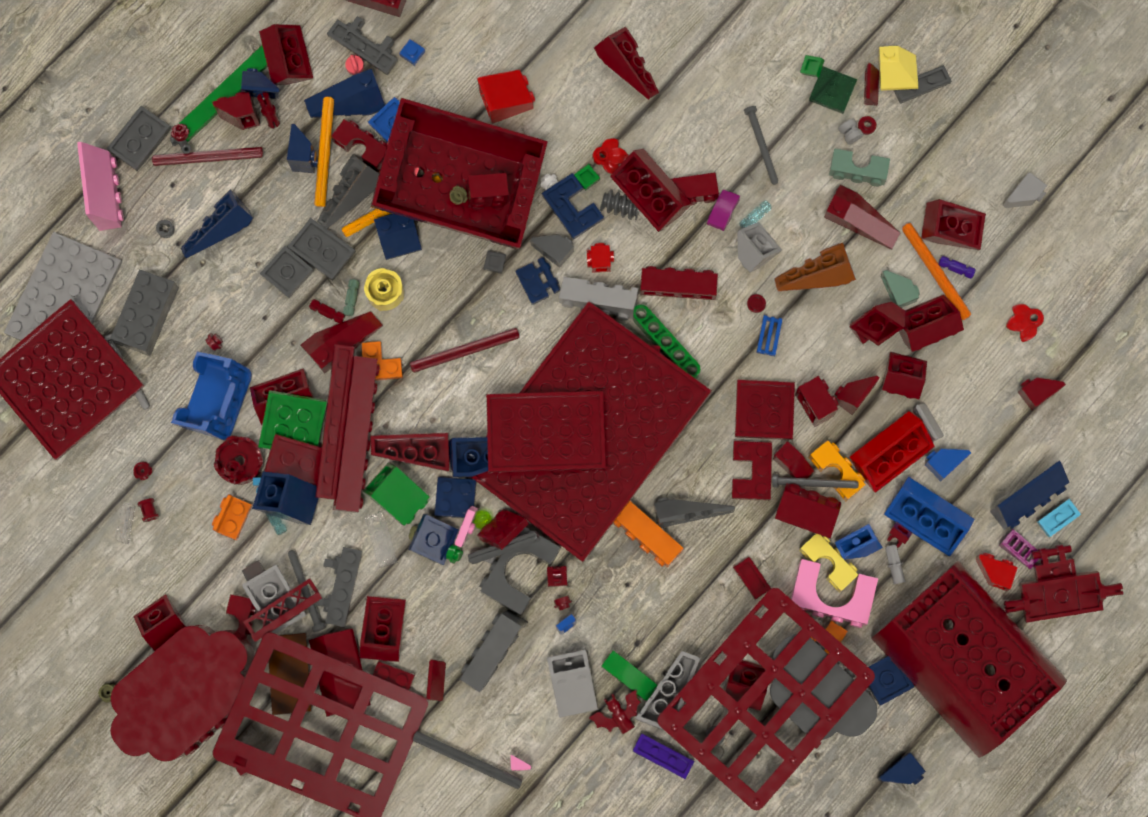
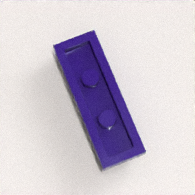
(663, 756)

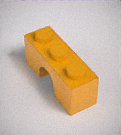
(828, 456)

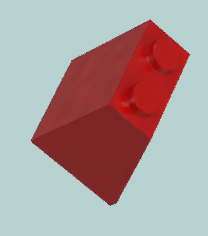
(505, 95)

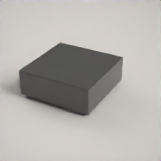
(494, 262)

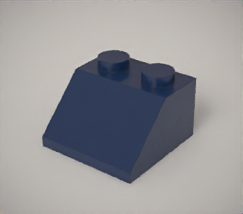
(301, 153)
(397, 235)

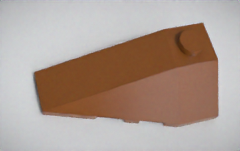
(827, 270)

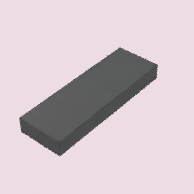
(926, 83)

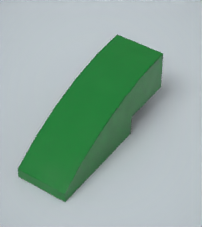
(629, 675)

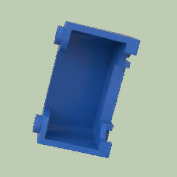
(215, 397)

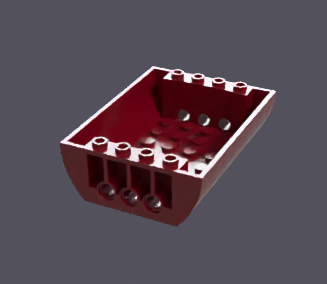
(455, 149)
(954, 674)

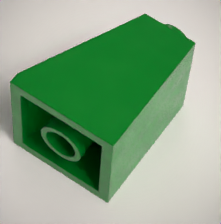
(396, 494)

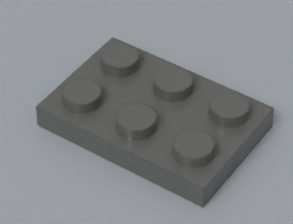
(139, 138)
(321, 249)

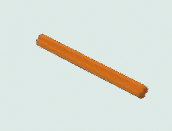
(935, 270)

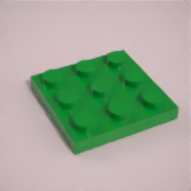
(292, 417)

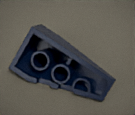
(351, 97)
(225, 221)
(468, 456)

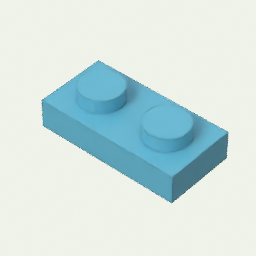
(1059, 518)

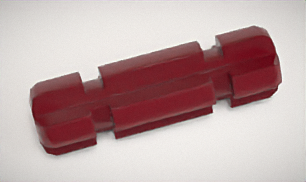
(326, 311)

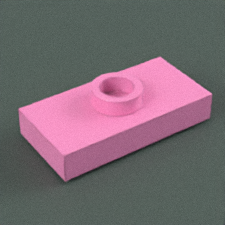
(467, 526)

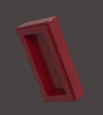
(752, 578)

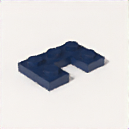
(558, 200)

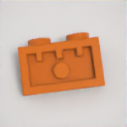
(231, 517)

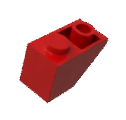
(996, 572)

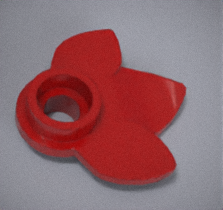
(613, 155)
(1022, 322)

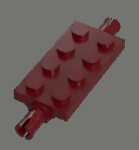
(1062, 596)

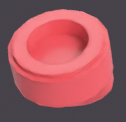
(354, 64)

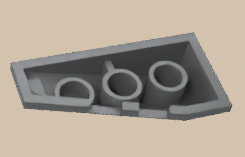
(680, 511)

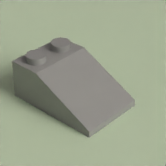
(268, 588)

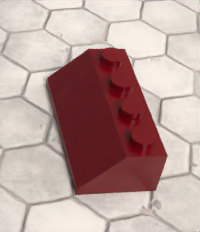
(650, 189)

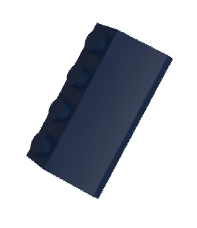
(1030, 496)

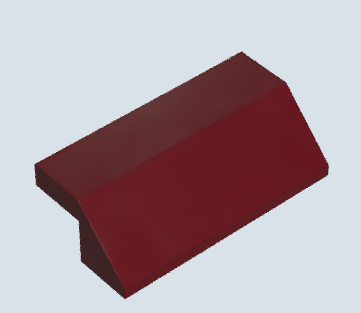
(343, 648)

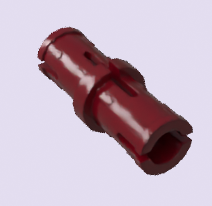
(268, 110)

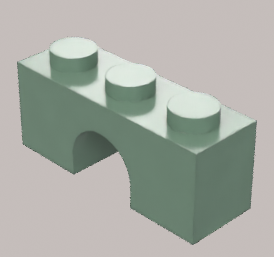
(843, 167)

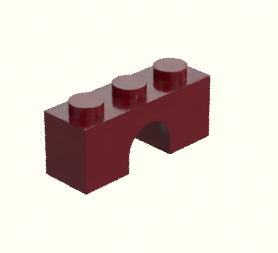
(349, 135)
(242, 609)

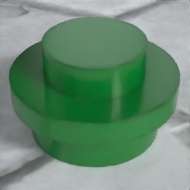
(454, 554)

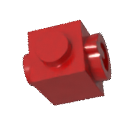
(600, 258)

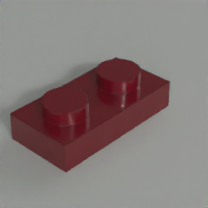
(394, 675)

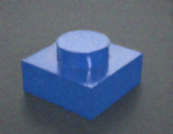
(412, 52)

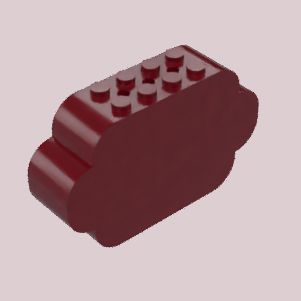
(180, 693)

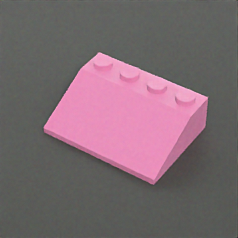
(100, 187)

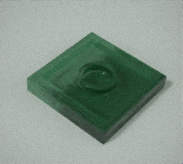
(833, 90)

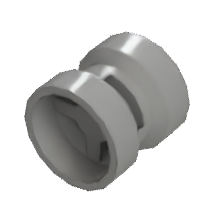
(850, 131)

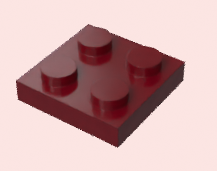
(502, 529)

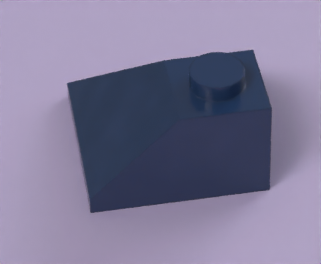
(258, 83)

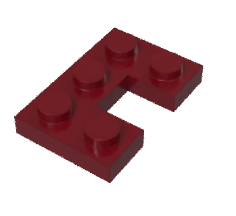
(760, 484)

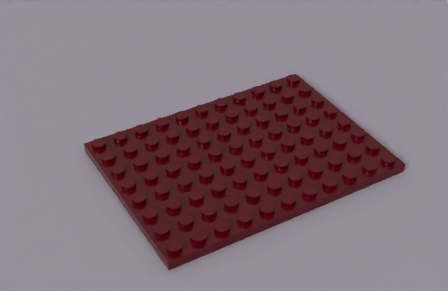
(644, 413)

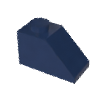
(904, 771)

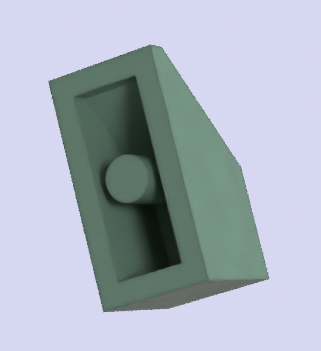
(900, 289)

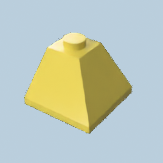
(897, 69)

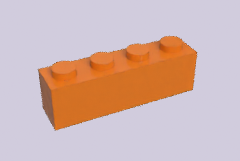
(648, 534)

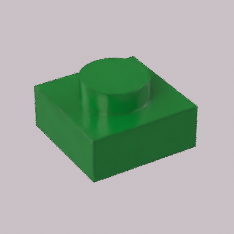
(812, 66)
(587, 177)

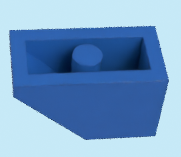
(945, 461)
(859, 543)

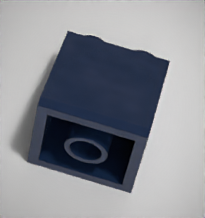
(286, 497)

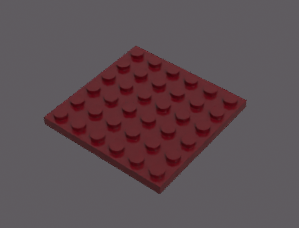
(65, 379)

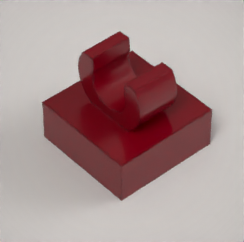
(899, 532)
(557, 576)

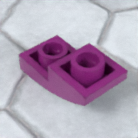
(723, 210)

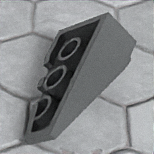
(355, 185)

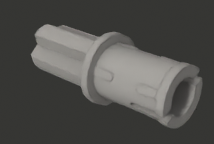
(895, 564)

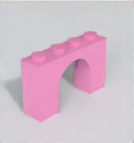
(855, 611)

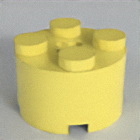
(373, 289)

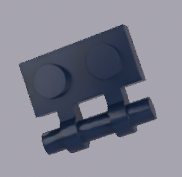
(532, 283)

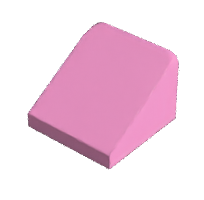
(517, 764)

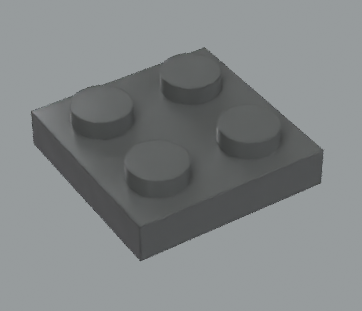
(286, 272)

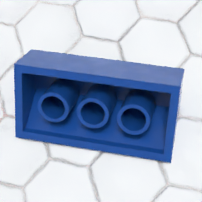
(929, 516)

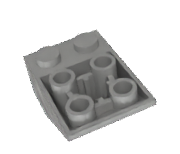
(572, 683)

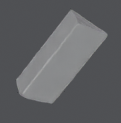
(930, 423)

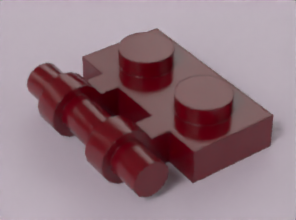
(1053, 569)

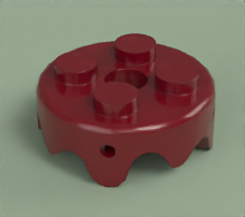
(235, 447)

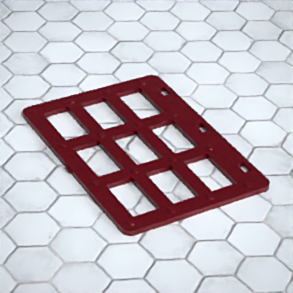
(736, 647)
(282, 772)

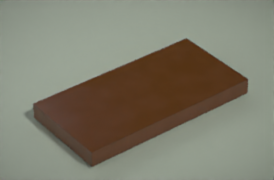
(291, 670)

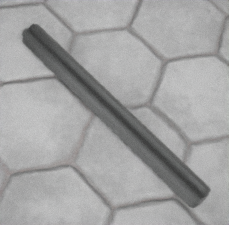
(467, 760)

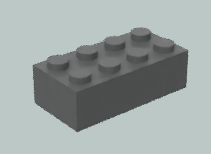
(144, 312)

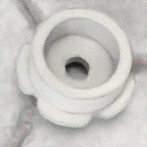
(548, 181)

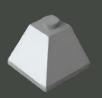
(755, 247)

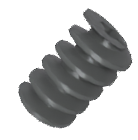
(619, 204)

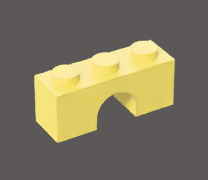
(842, 573)

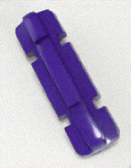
(957, 267)

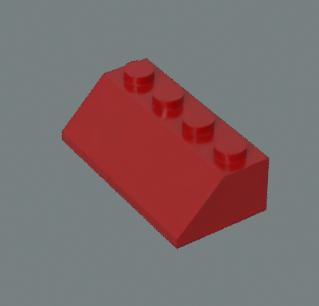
(892, 451)

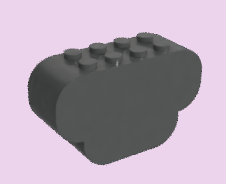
(853, 722)

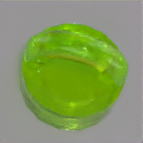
(481, 519)

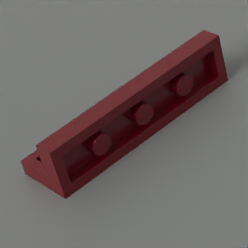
(286, 616)

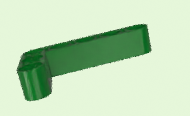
(661, 334)

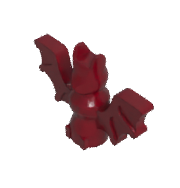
(620, 717)

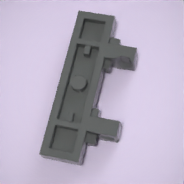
(351, 38)
(346, 573)

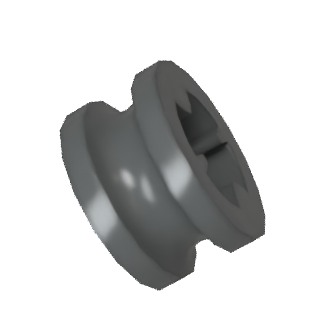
(160, 224)

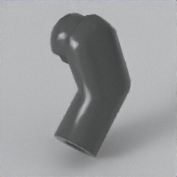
(184, 145)

